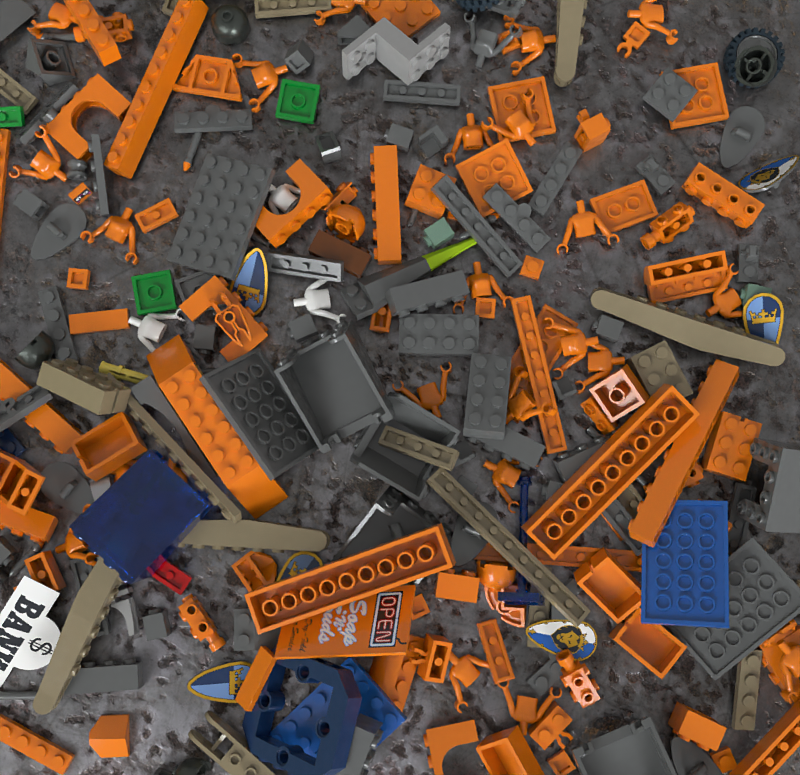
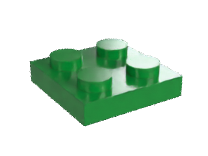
(298, 101)
(154, 292)

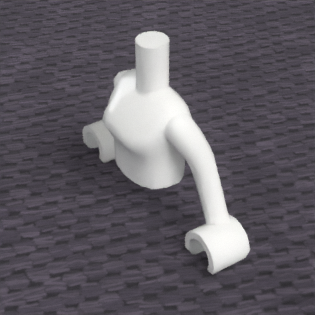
(283, 198)
(317, 300)
(152, 328)

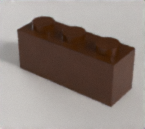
(329, 247)

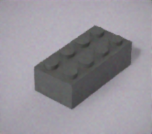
(438, 335)
(487, 396)
(364, 740)

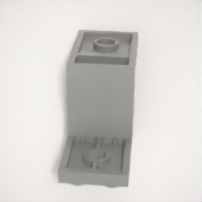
(395, 51)

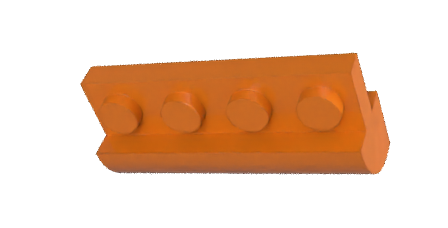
(685, 276)
(396, 673)

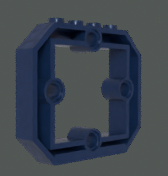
(334, 730)

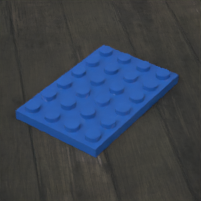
(688, 568)
(300, 724)

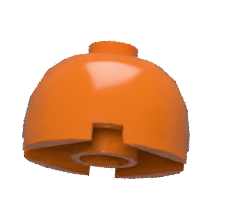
(347, 222)
(495, 574)

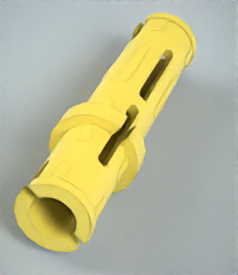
(121, 372)

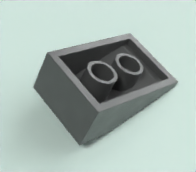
(246, 635)

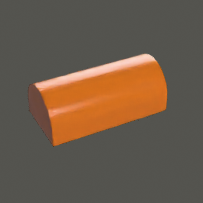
(381, 320)

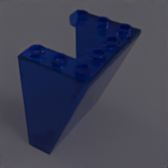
(141, 518)

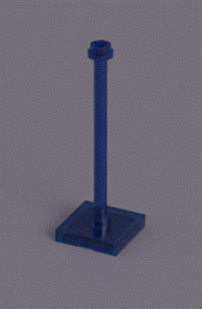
(521, 596)

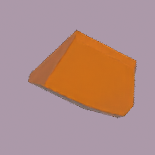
(256, 570)
(111, 736)

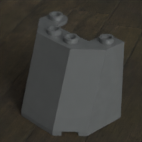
(394, 467)

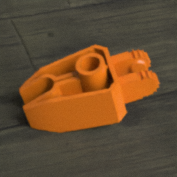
(229, 317)

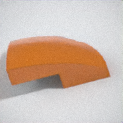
(511, 614)

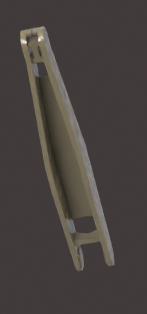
(568, 39)
(689, 329)
(255, 535)
(79, 629)
(239, 758)

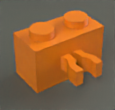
(591, 130)
(433, 658)
(550, 726)

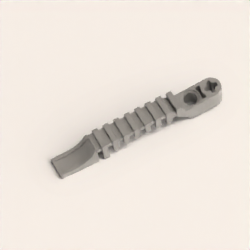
(127, 606)

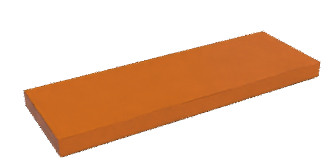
(551, 345)

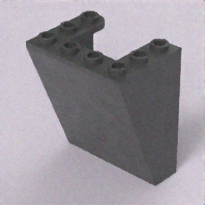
(334, 385)
(781, 492)
(388, 510)
(625, 751)

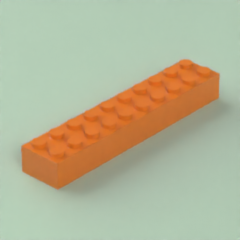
(610, 470)
(350, 578)

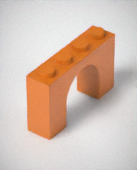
(95, 94)
(313, 196)
(199, 303)
(444, 738)

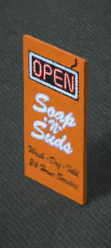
(361, 628)

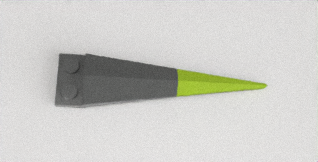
(369, 292)

